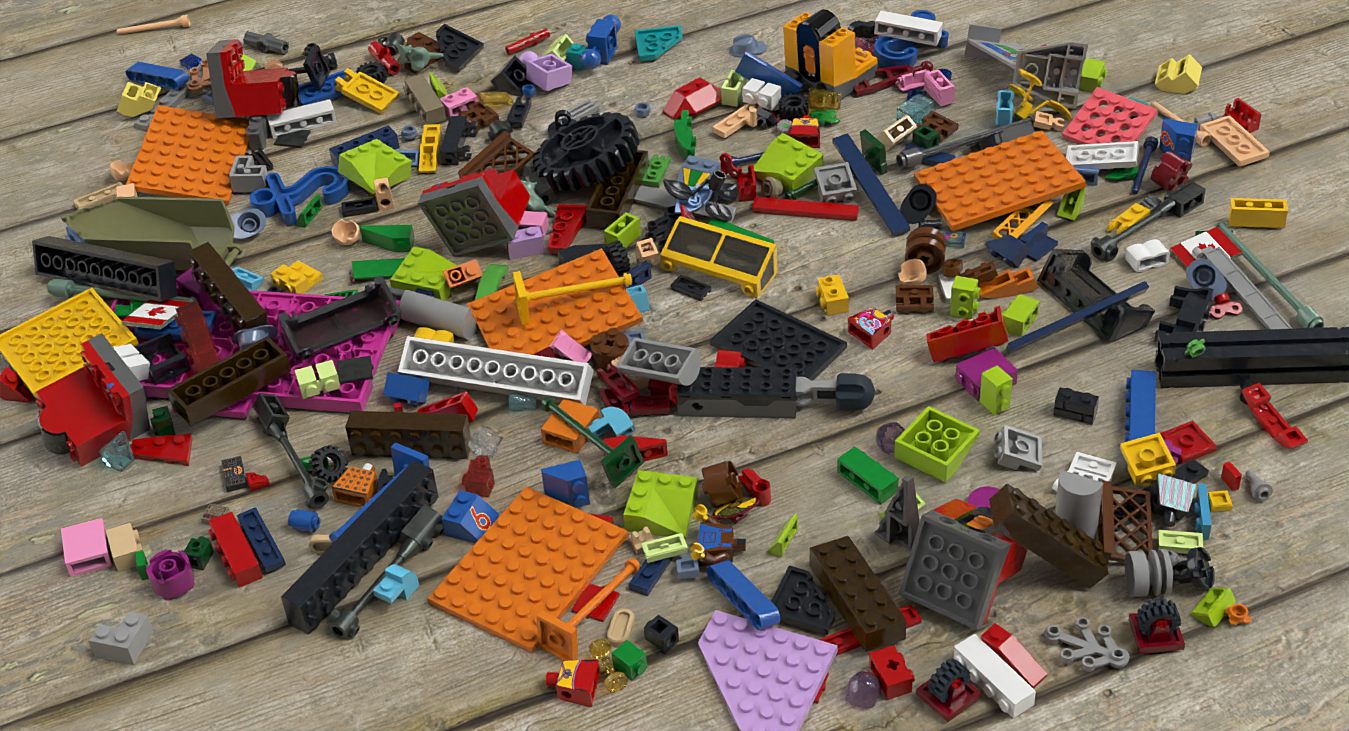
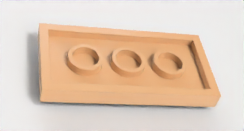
(1235, 141)

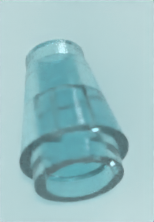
(521, 402)

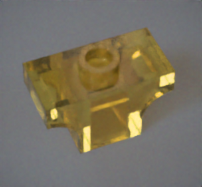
(824, 99)

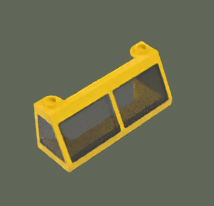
(721, 255)

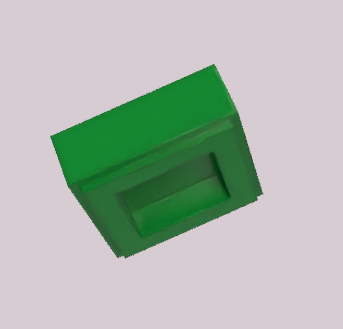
(142, 564)

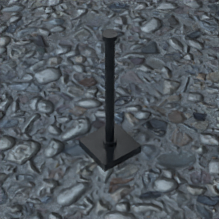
(315, 67)

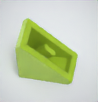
(1072, 204)

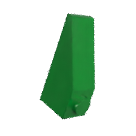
(390, 237)

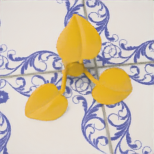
(1025, 107)

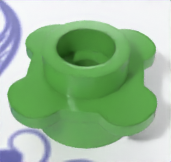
(1195, 348)

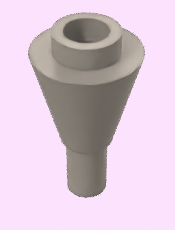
(1260, 489)

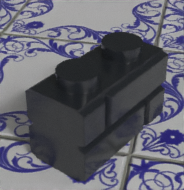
(1076, 405)

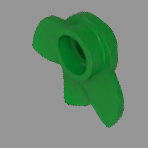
(824, 116)
(1119, 173)
(126, 310)

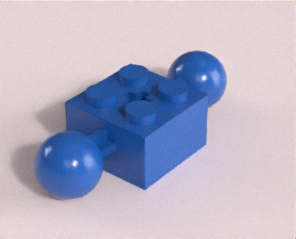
(601, 42)

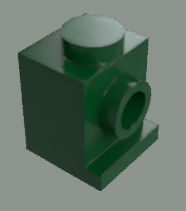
(925, 137)
(162, 422)
(201, 550)

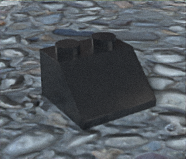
(511, 77)

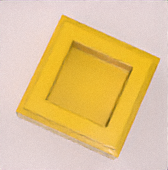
(1219, 501)

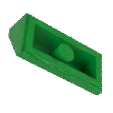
(309, 212)

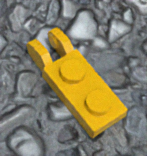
(1128, 218)

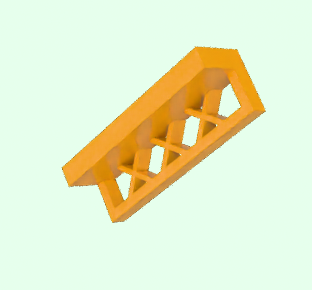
(1022, 224)

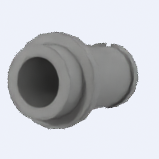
(1206, 118)

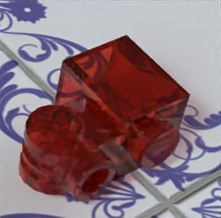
(479, 477)

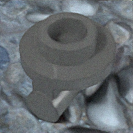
(1151, 202)

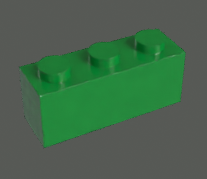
(867, 475)

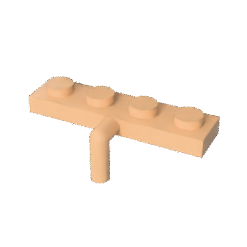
(741, 117)

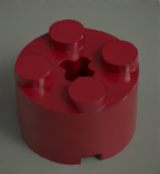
(1171, 171)

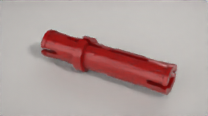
(543, 34)

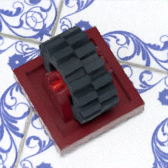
(1157, 627)
(949, 690)

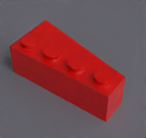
(968, 336)

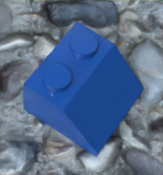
(566, 483)

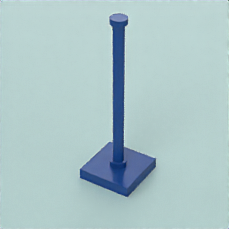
(401, 458)

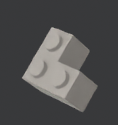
(246, 176)
(122, 643)

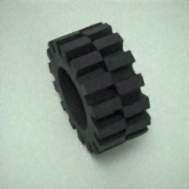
(374, 70)
(793, 106)
(617, 256)
(337, 458)

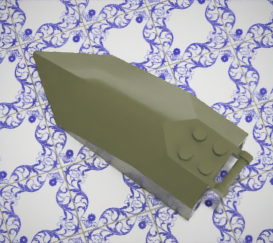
(158, 227)

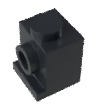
(661, 633)

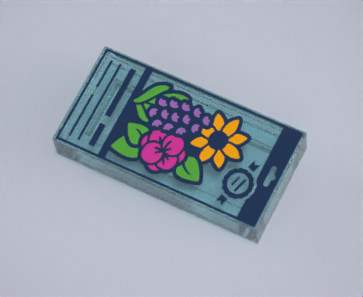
(954, 238)

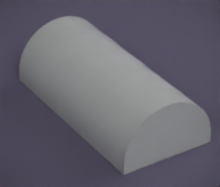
(437, 314)
(660, 361)
(1079, 501)

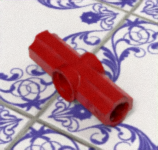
(384, 56)

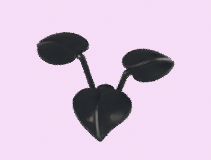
(716, 183)

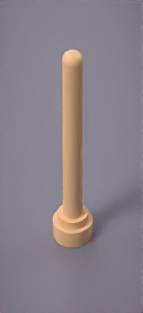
(182, 21)
(1202, 138)

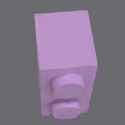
(526, 243)

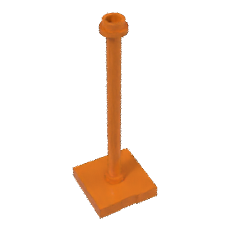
(561, 637)

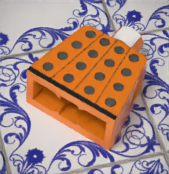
(356, 486)

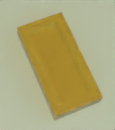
(495, 98)

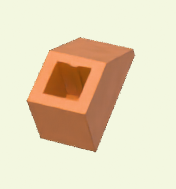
(463, 274)

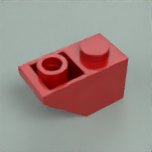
(13, 388)

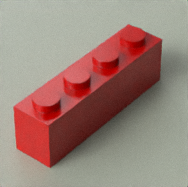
(235, 550)

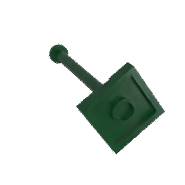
(872, 151)
(619, 461)

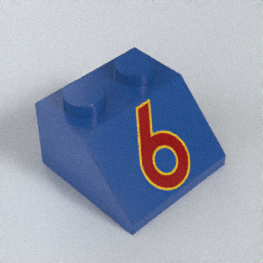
(1178, 138)
(468, 517)

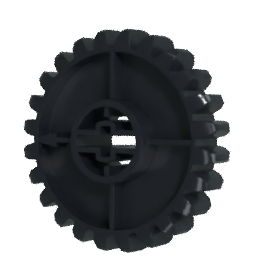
(586, 151)

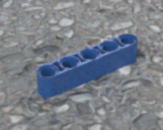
(157, 75)
(743, 595)

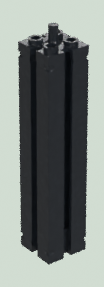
(1255, 356)

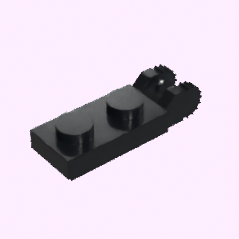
(519, 112)

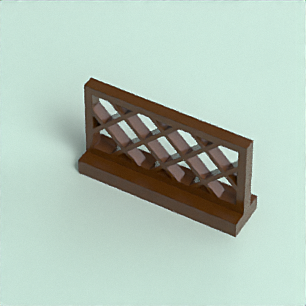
(494, 150)
(1107, 519)

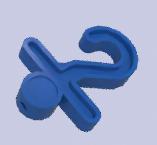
(889, 58)
(282, 199)

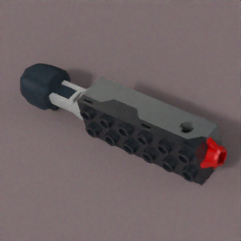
(766, 392)

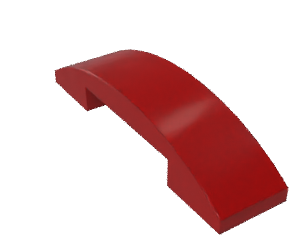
(1269, 418)

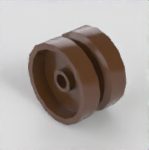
(926, 245)

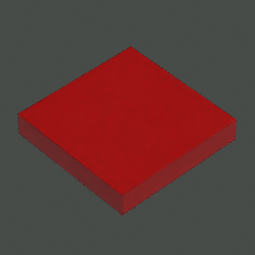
(1191, 441)

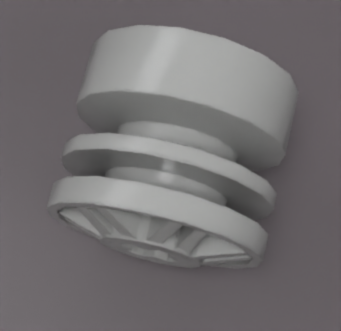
(1151, 572)

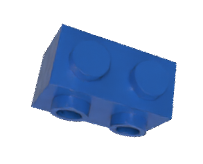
(406, 387)

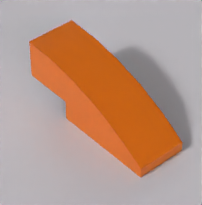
(1008, 284)

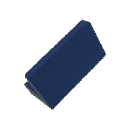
(1039, 242)
(640, 274)

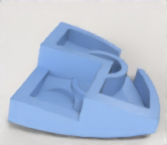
(695, 201)

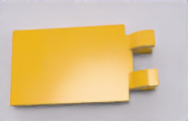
(366, 90)

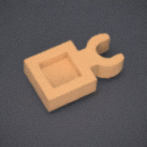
(1046, 121)

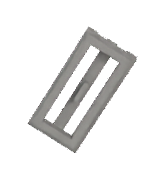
(583, 109)

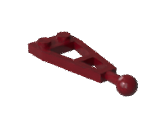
(865, 88)

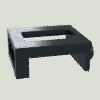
(169, 368)

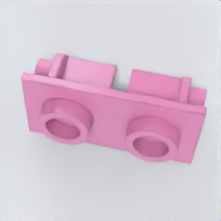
(907, 82)

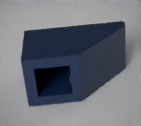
(1009, 249)

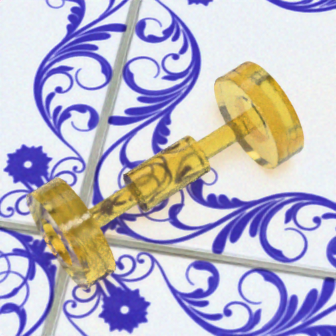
(615, 681)

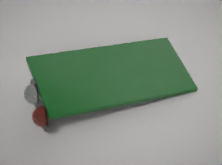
(374, 268)

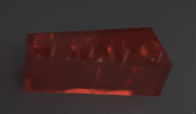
(197, 335)

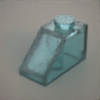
(117, 452)

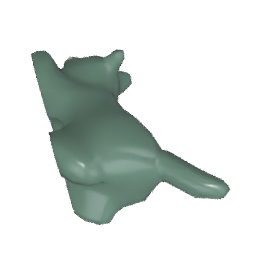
(416, 56)
(535, 203)

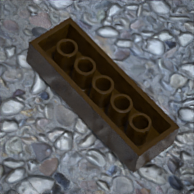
(617, 193)
(225, 289)
(229, 380)
(428, 433)
(1048, 535)
(857, 593)

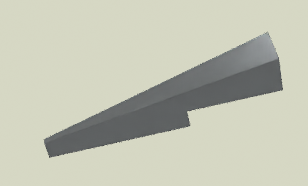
(901, 516)

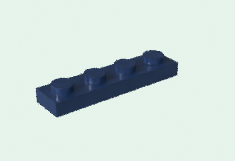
(261, 540)

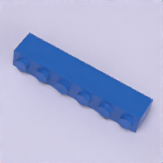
(1141, 404)

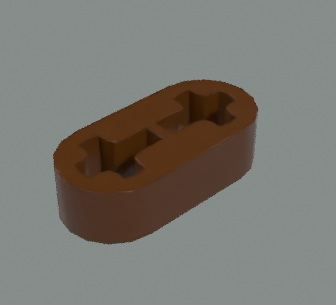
(952, 267)

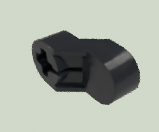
(863, 29)

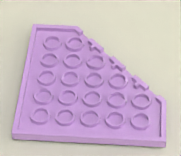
(764, 673)

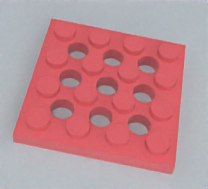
(1114, 102)

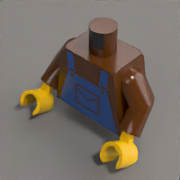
(715, 540)

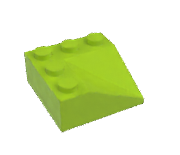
(374, 162)
(788, 162)
(423, 271)
(935, 443)
(661, 503)

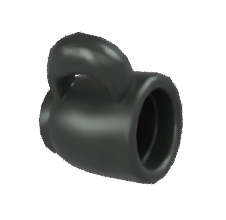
(392, 42)

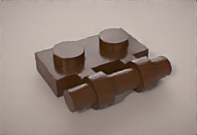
(482, 114)
(940, 124)
(985, 272)
(914, 294)

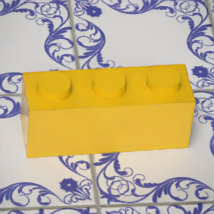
(1257, 212)

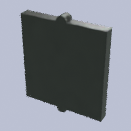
(293, 139)
(355, 369)

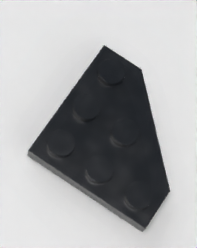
(457, 47)
(803, 602)

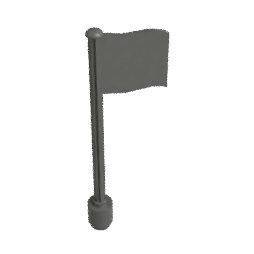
(1010, 132)

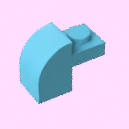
(613, 419)
(396, 583)

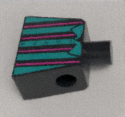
(1171, 498)

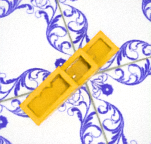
(430, 148)

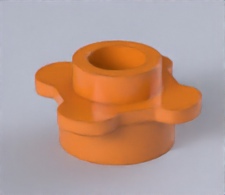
(1238, 614)

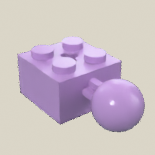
(547, 70)

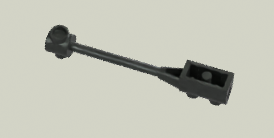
(542, 188)
(1178, 203)
(275, 419)
(413, 537)

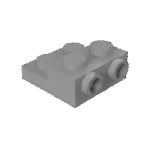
(835, 183)
(1018, 448)

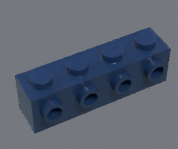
(384, 134)

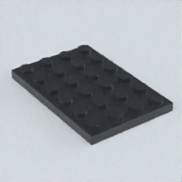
(778, 341)

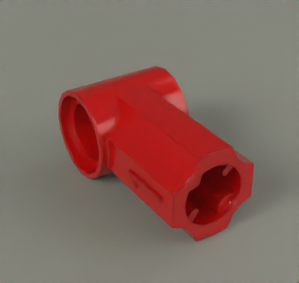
(756, 486)

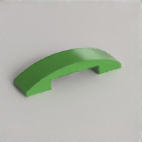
(491, 279)

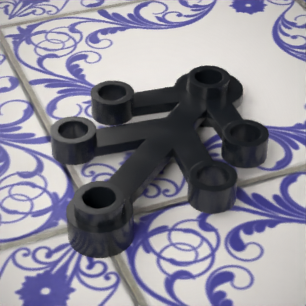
(655, 230)

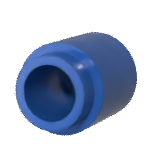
(304, 520)

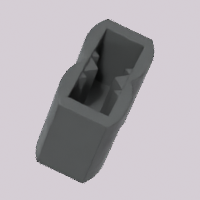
(257, 132)

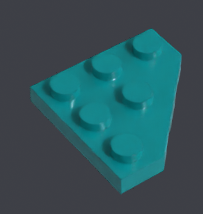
(656, 41)

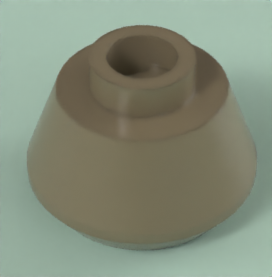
(771, 187)

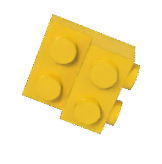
(296, 277)
(1147, 458)

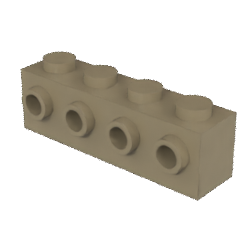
(424, 99)

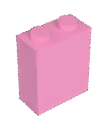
(86, 547)

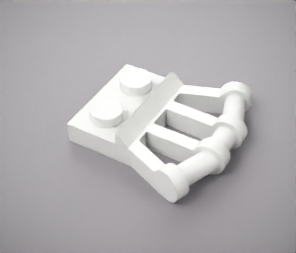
(1091, 467)

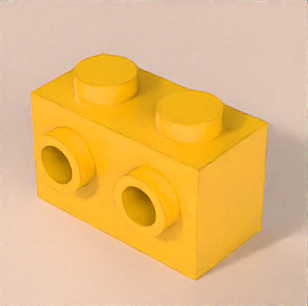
(832, 295)

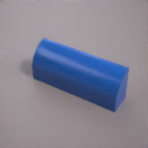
(756, 68)

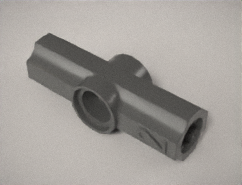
(266, 42)

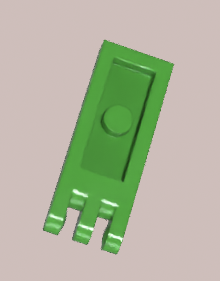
(656, 171)

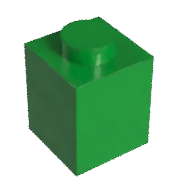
(629, 660)

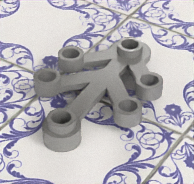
(1054, 636)

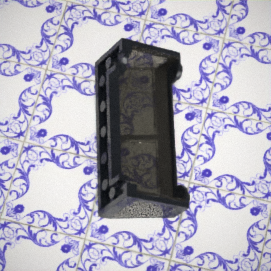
(1072, 282)
(339, 320)

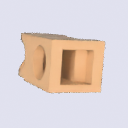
(383, 193)
(646, 253)

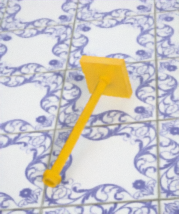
(523, 297)

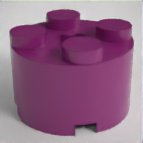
(170, 574)

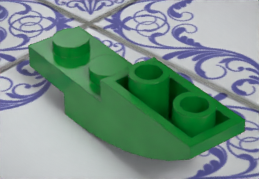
(684, 136)

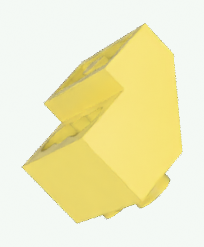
(1179, 75)
(138, 99)

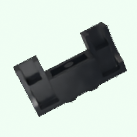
(1193, 310)

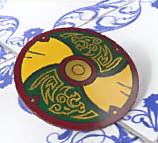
(736, 510)

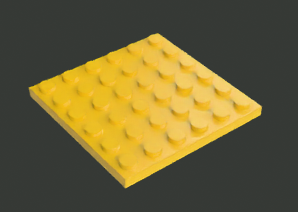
(51, 342)

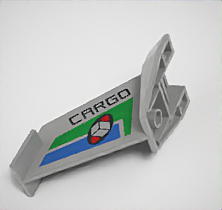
(1055, 65)

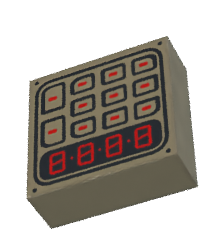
(213, 511)

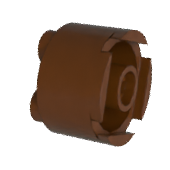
(607, 347)
(721, 483)

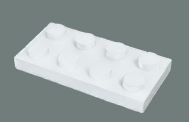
(1103, 155)

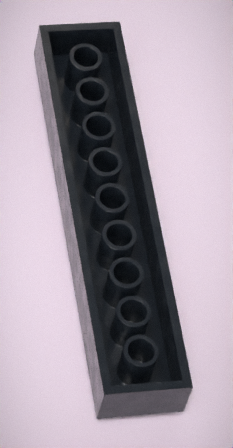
(105, 268)
(358, 548)

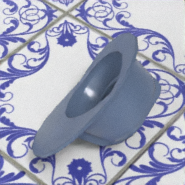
(745, 43)
(248, 223)
(1205, 274)
(249, 336)

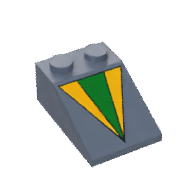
(696, 170)

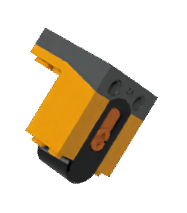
(825, 53)

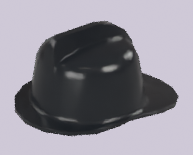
(990, 141)
(918, 203)

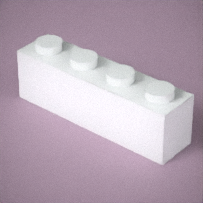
(908, 28)
(302, 118)
(995, 676)

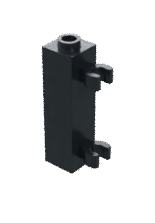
(454, 140)

